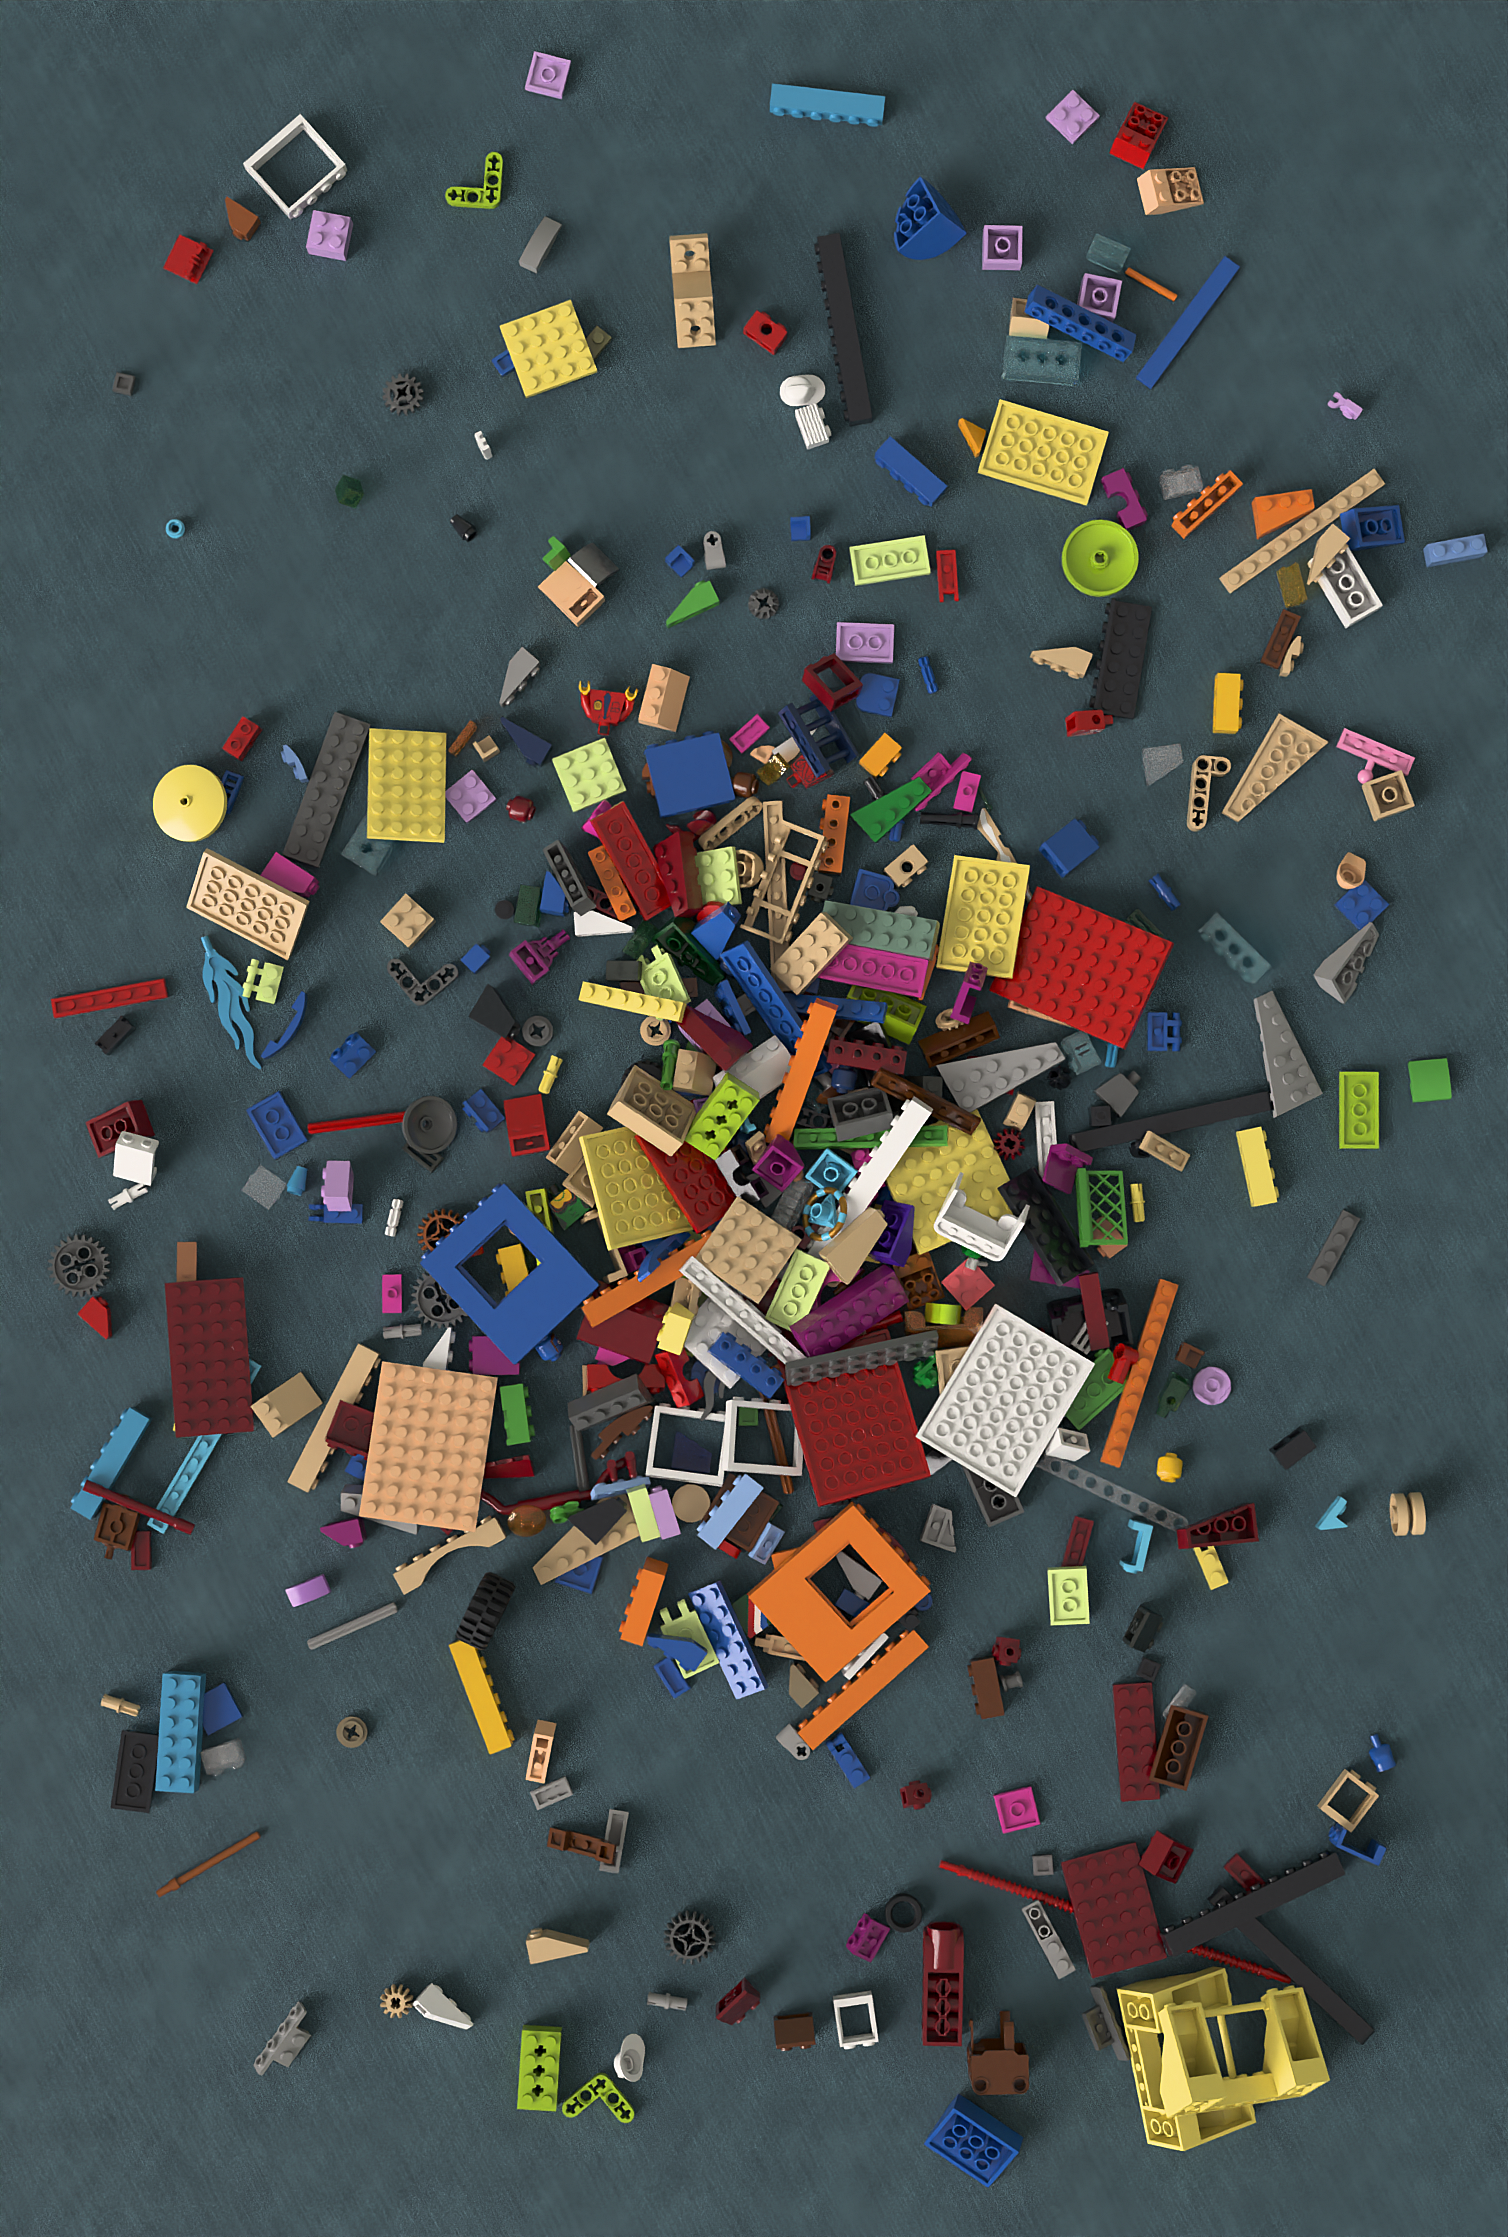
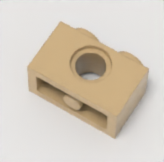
(911, 856)

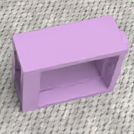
(663, 1512)

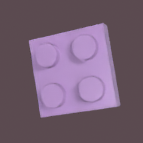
(548, 75)
(1072, 117)
(469, 796)

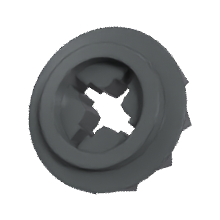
(765, 612)
(528, 1030)

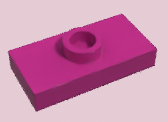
(749, 733)
(967, 791)
(392, 1293)

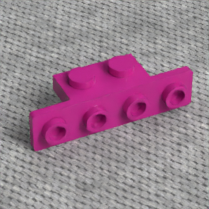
(939, 773)

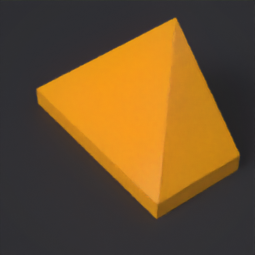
(973, 434)

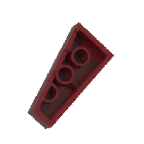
(679, 873)
(1224, 1528)

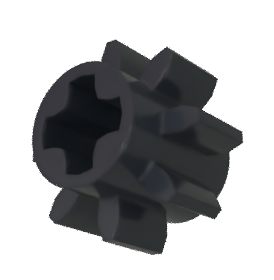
(1059, 1077)

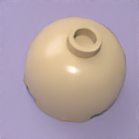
(749, 868)

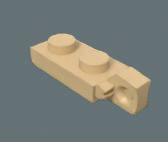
(777, 1646)

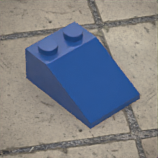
(1372, 527)

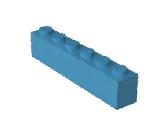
(827, 104)
(112, 1461)

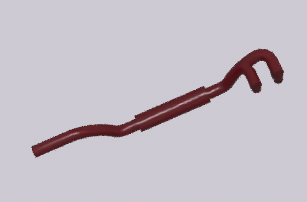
(549, 1501)

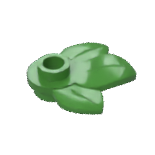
(560, 1513)

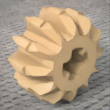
(395, 2008)

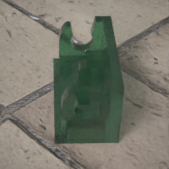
(528, 906)

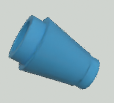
(297, 1181)

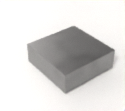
(1042, 1864)

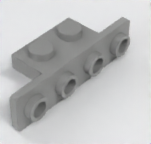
(286, 2041)

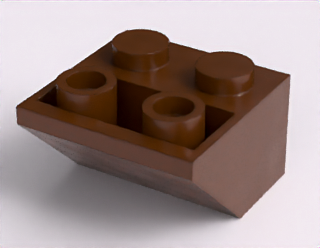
(794, 2031)

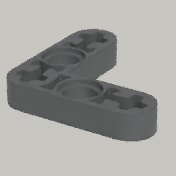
(417, 987)

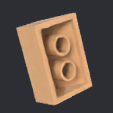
(663, 698)

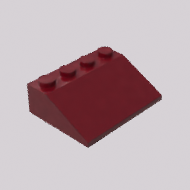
(629, 1331)

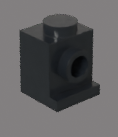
(909, 1619)

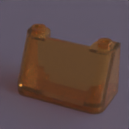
(949, 1335)

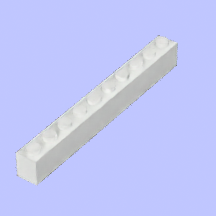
(879, 1167)

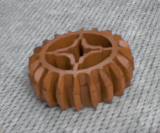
(438, 1218)

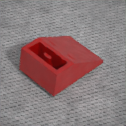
(1138, 135)
(526, 1125)

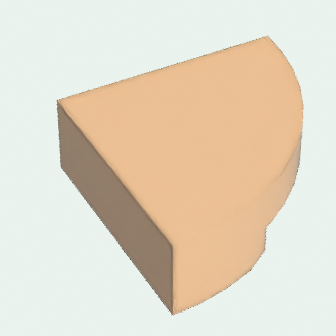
(762, 753)

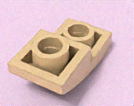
(1293, 651)
(756, 1146)

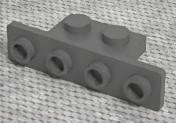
(1103, 2026)

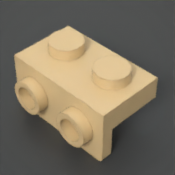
(686, 1294)

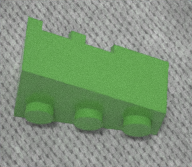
(516, 1413)

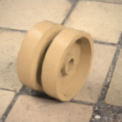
(1407, 1514)

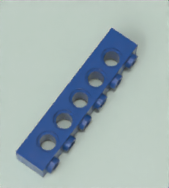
(1080, 323)

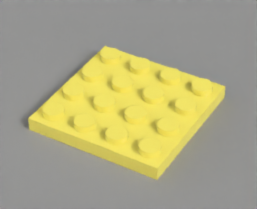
(548, 349)

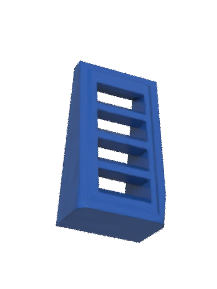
(236, 787)

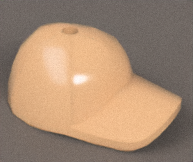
(1351, 871)

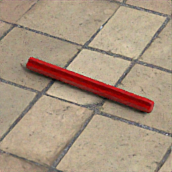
(357, 1122)

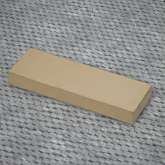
(1164, 1151)

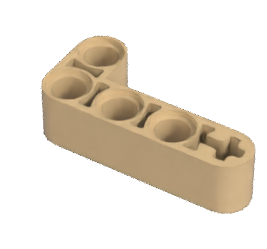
(1203, 794)

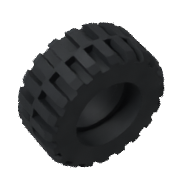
(485, 1611)

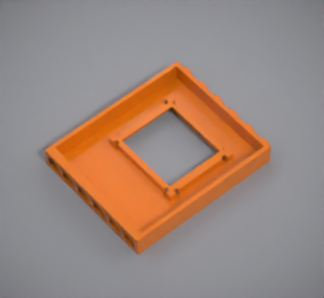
(811, 1619)

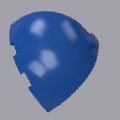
(926, 223)

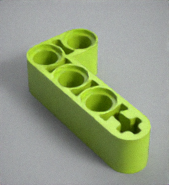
(942, 1313)

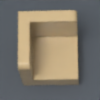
(486, 748)

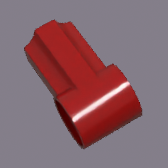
(1124, 1358)

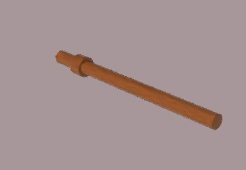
(176, 1883)

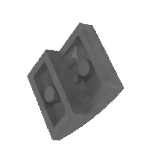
(593, 564)

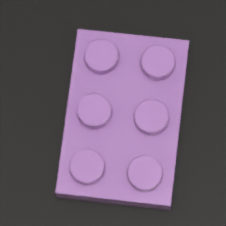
(865, 642)

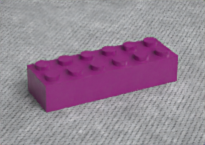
(849, 1313)

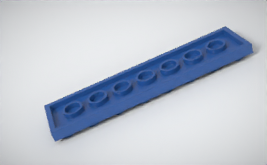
(767, 998)

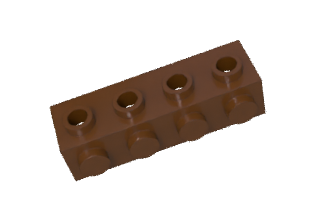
(950, 1044)

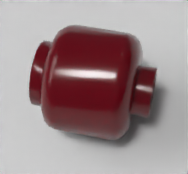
(521, 809)

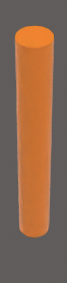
(1151, 284)

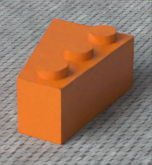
(1280, 509)

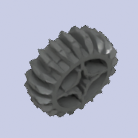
(686, 1954)

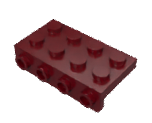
(350, 1429)

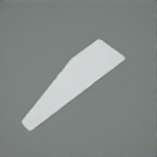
(788, 749)

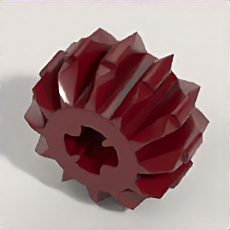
(1011, 1137)

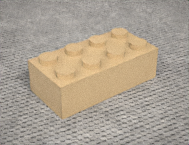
(811, 953)

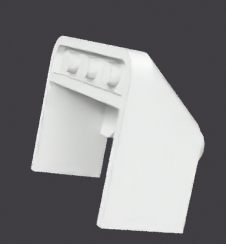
(974, 1229)

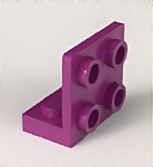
(1062, 1166)

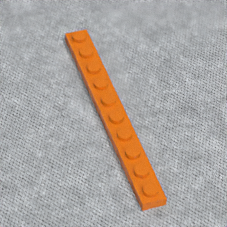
(1139, 1373)

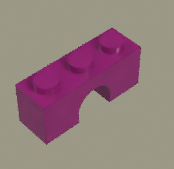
(1119, 484)

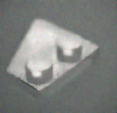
(1160, 761)

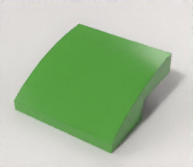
(1429, 1080)

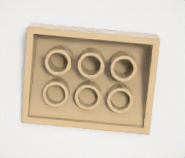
(652, 1112)

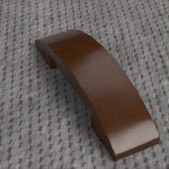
(582, 1844)

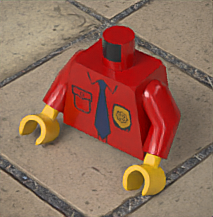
(606, 707)

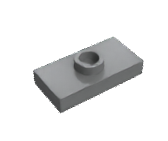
(551, 1793)

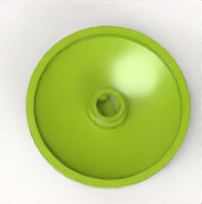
(1100, 558)

